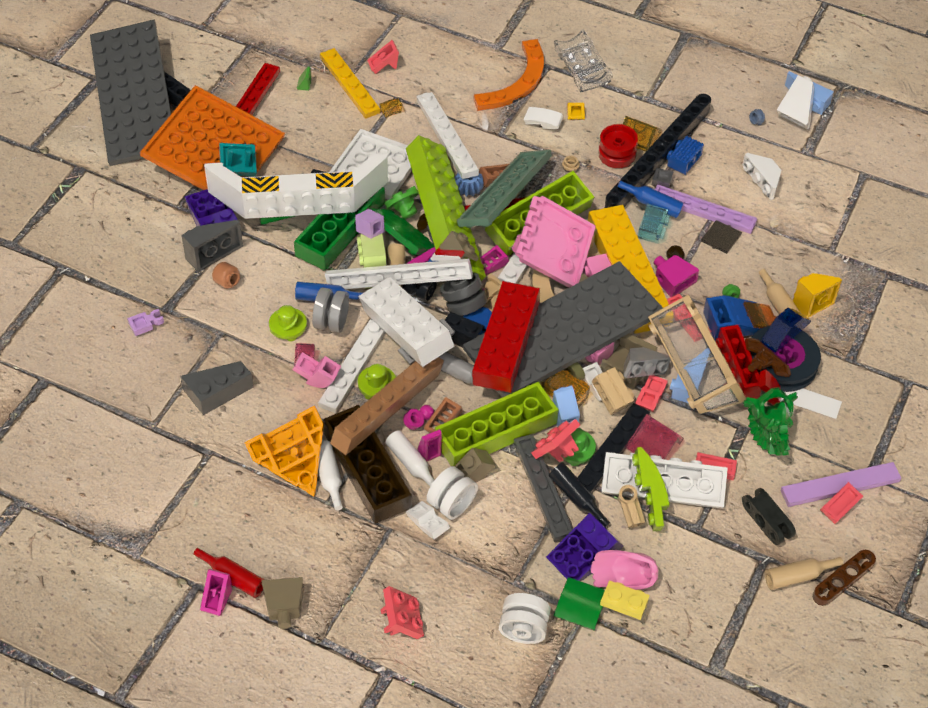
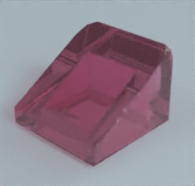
(308, 349)

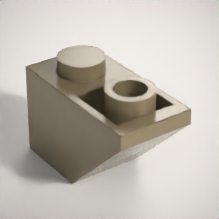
(476, 464)

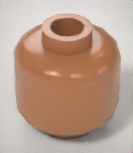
(226, 275)

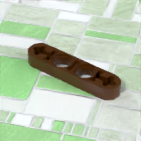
(846, 579)

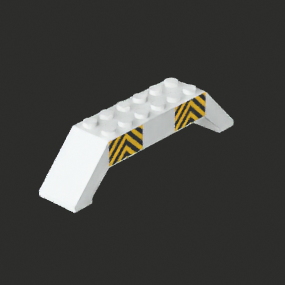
(298, 192)

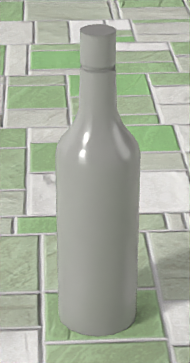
(457, 368)

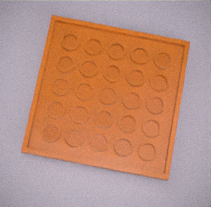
(194, 133)

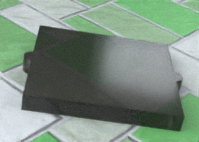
(721, 236)

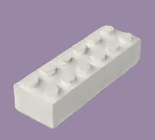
(406, 321)

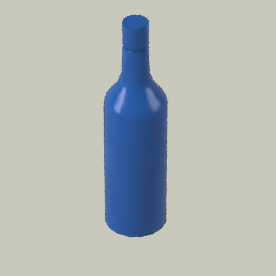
(653, 197)
(308, 291)

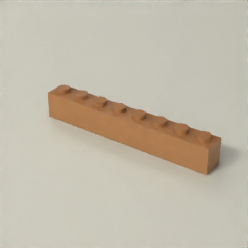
(384, 405)

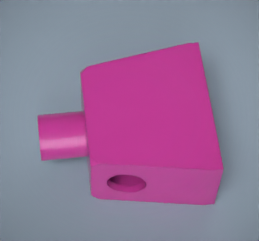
(675, 274)

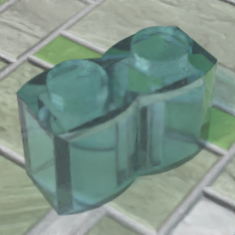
(653, 223)

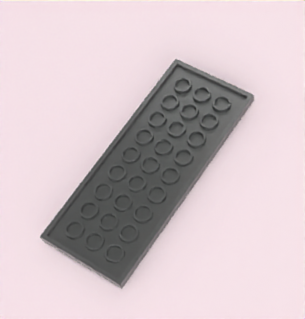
(130, 88)
(579, 323)

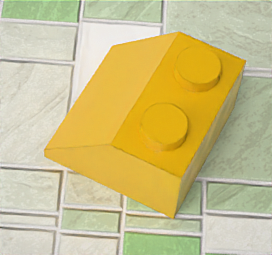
(816, 293)

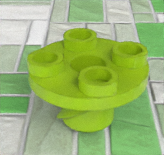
(287, 323)
(373, 379)

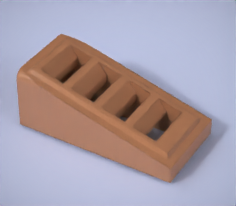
(490, 173)
(445, 404)

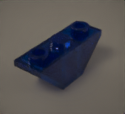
(784, 328)

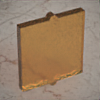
(759, 314)

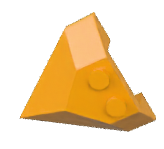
(292, 450)

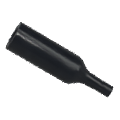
(576, 491)

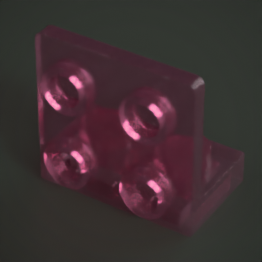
(654, 438)

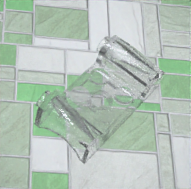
(583, 62)

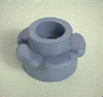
(757, 117)

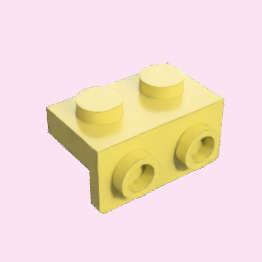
(624, 599)

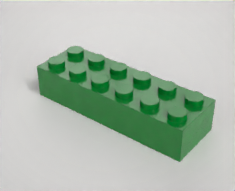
(331, 234)

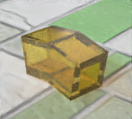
(391, 107)

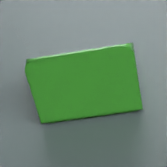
(304, 80)

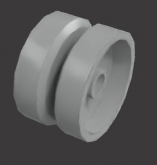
(330, 310)

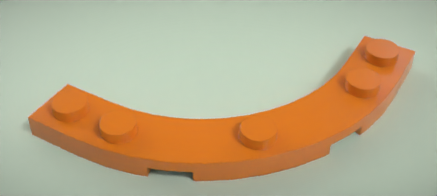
(522, 86)

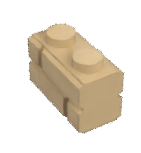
(613, 390)

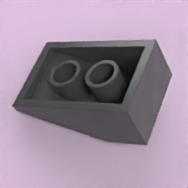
(211, 243)

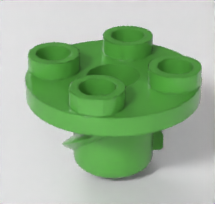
(403, 203)
(586, 446)

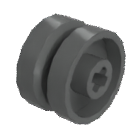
(464, 295)

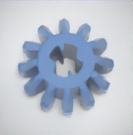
(470, 185)

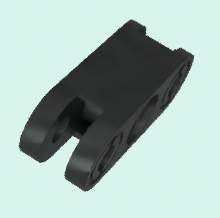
(769, 516)

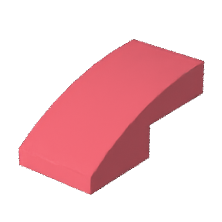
(651, 393)

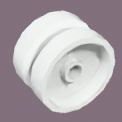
(452, 492)
(524, 618)

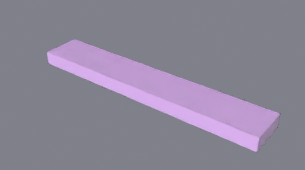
(711, 211)
(828, 486)

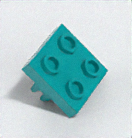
(238, 158)

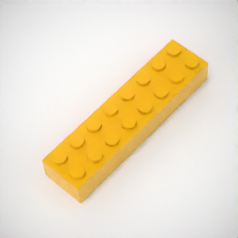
(619, 241)

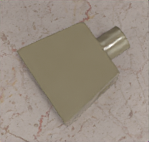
(283, 599)

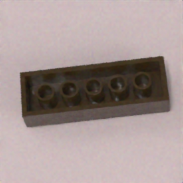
(371, 473)

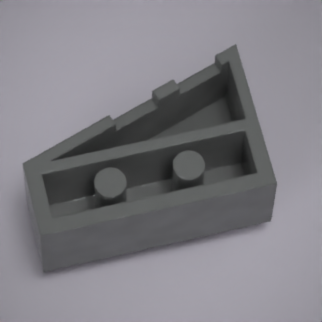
(216, 385)

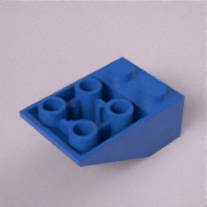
(727, 311)

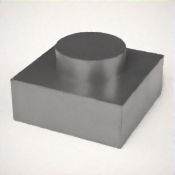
(662, 177)

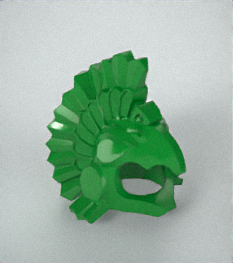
(772, 422)

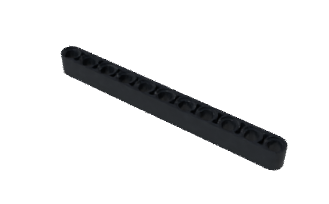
(658, 152)

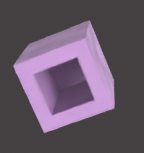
(369, 223)

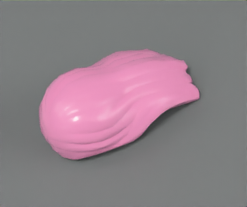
(629, 568)

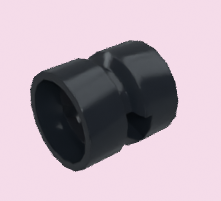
(422, 290)

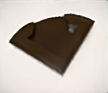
(422, 224)

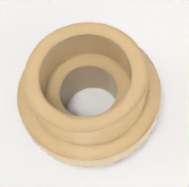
(570, 163)

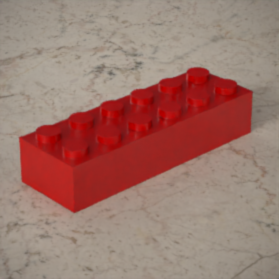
(506, 337)

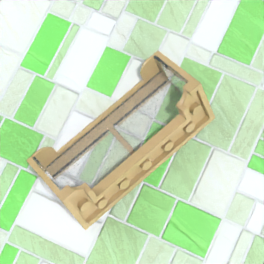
(696, 356)

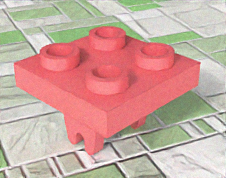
(558, 442)
(402, 613)

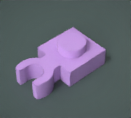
(143, 323)

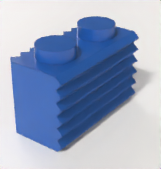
(685, 154)

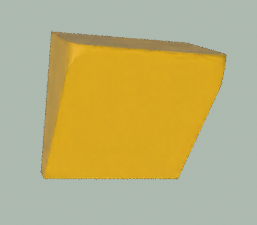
(575, 111)

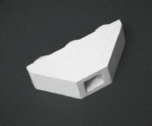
(763, 172)

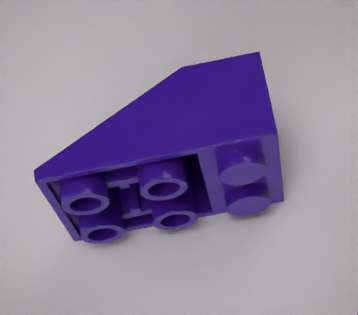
(208, 209)
(578, 549)

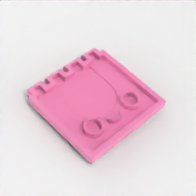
(555, 241)

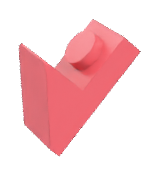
(386, 55)

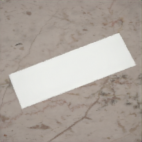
(816, 402)

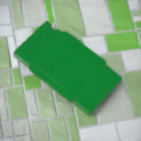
(405, 232)

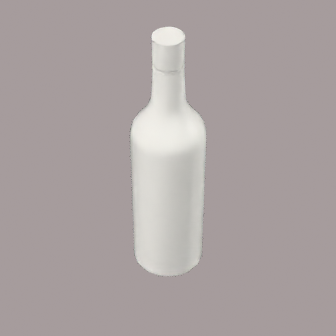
(409, 456)
(329, 473)

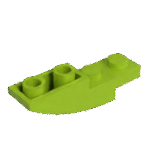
(650, 480)

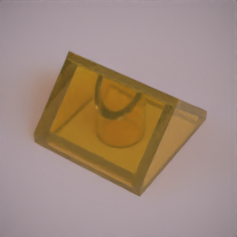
(646, 133)

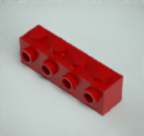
(738, 358)

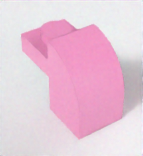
(317, 373)

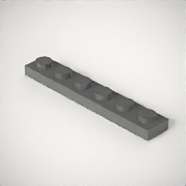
(543, 488)

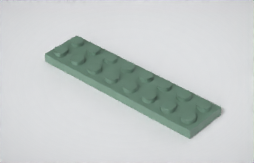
(504, 189)

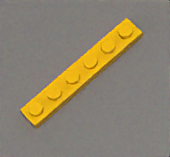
(350, 83)

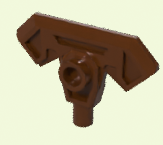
(765, 358)

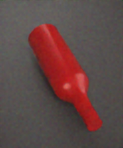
(240, 576)

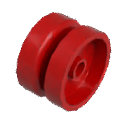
(618, 146)

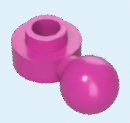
(415, 418)

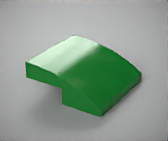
(580, 604)

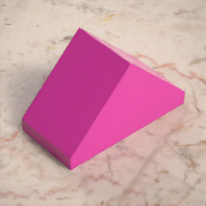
(216, 592)

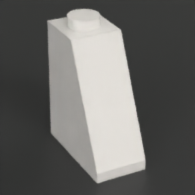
(798, 102)

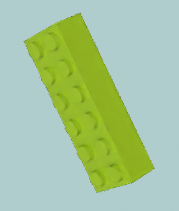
(565, 191)
(498, 423)

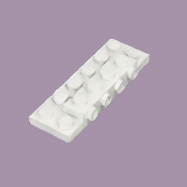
(684, 481)

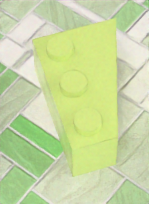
(371, 251)

